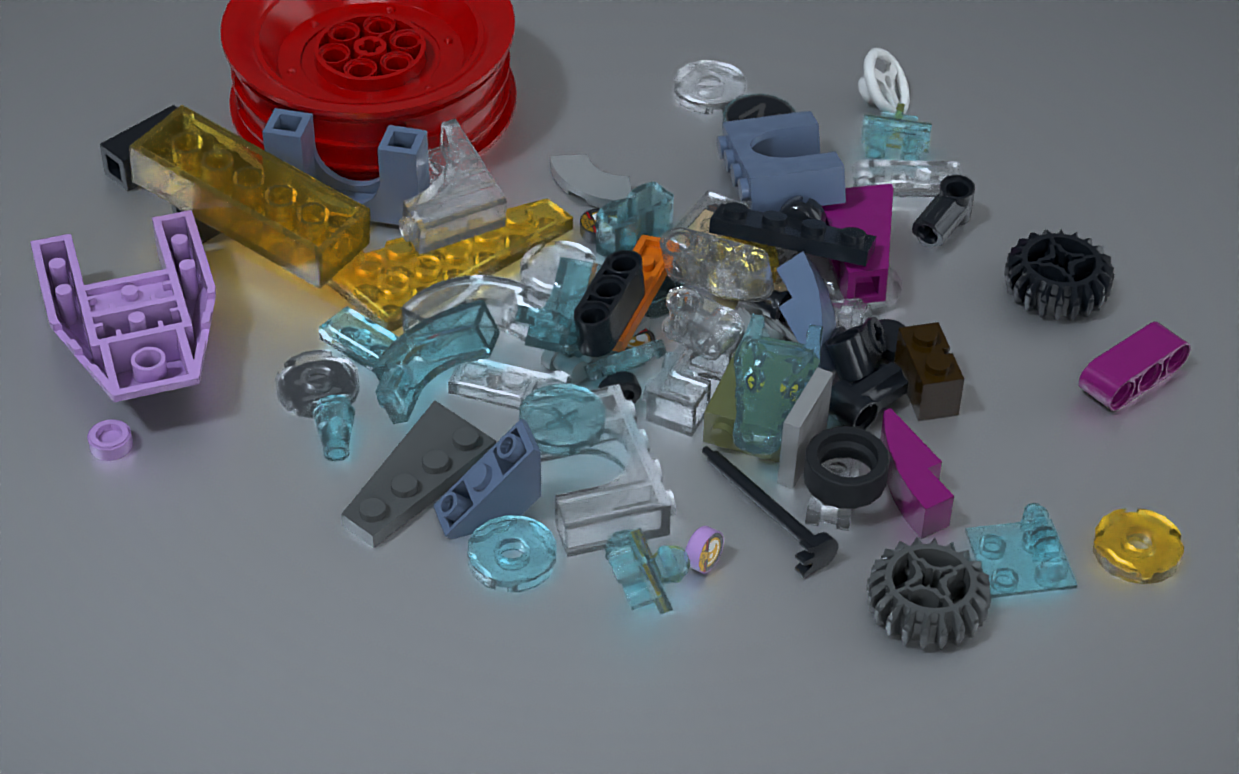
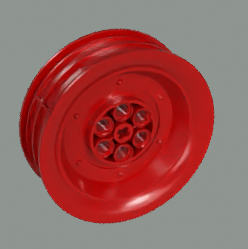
(370, 69)

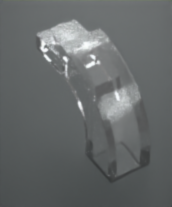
(499, 294)

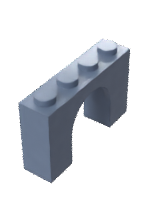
(780, 160)
(401, 163)

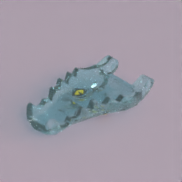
(768, 384)

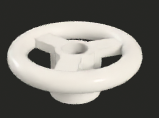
(879, 86)

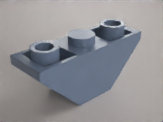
(496, 486)

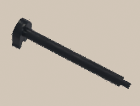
(819, 548)

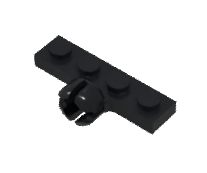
(795, 228)

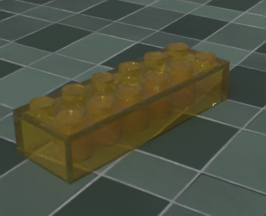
(250, 195)

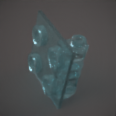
(1022, 555)

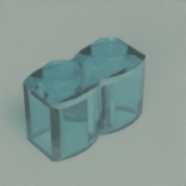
(623, 221)

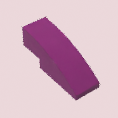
(915, 478)

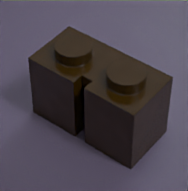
(931, 371)

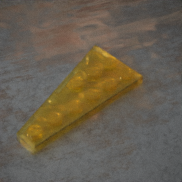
(389, 277)

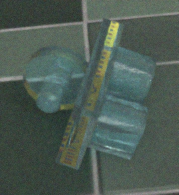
(897, 132)
(646, 573)

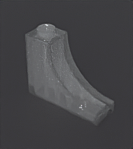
(458, 203)

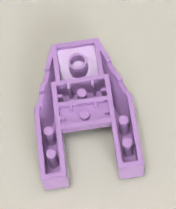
(138, 329)

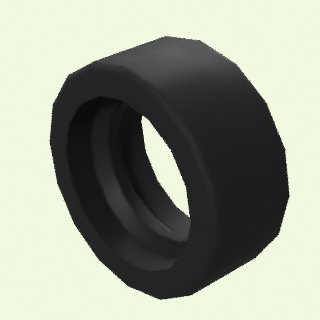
(846, 443)

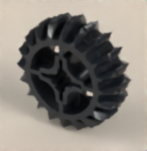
(1059, 274)

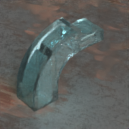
(554, 324)
(429, 349)

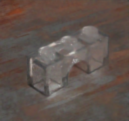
(683, 388)

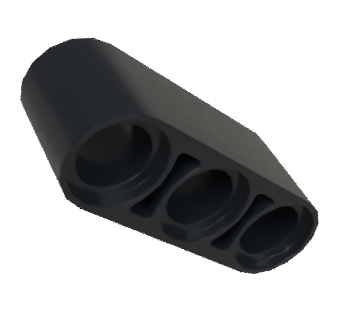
(609, 303)

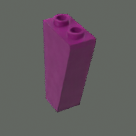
(871, 211)

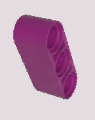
(1134, 366)

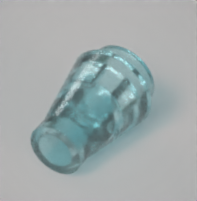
(334, 425)

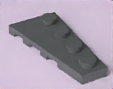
(416, 473)

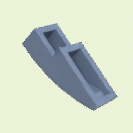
(808, 303)

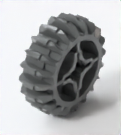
(925, 604)

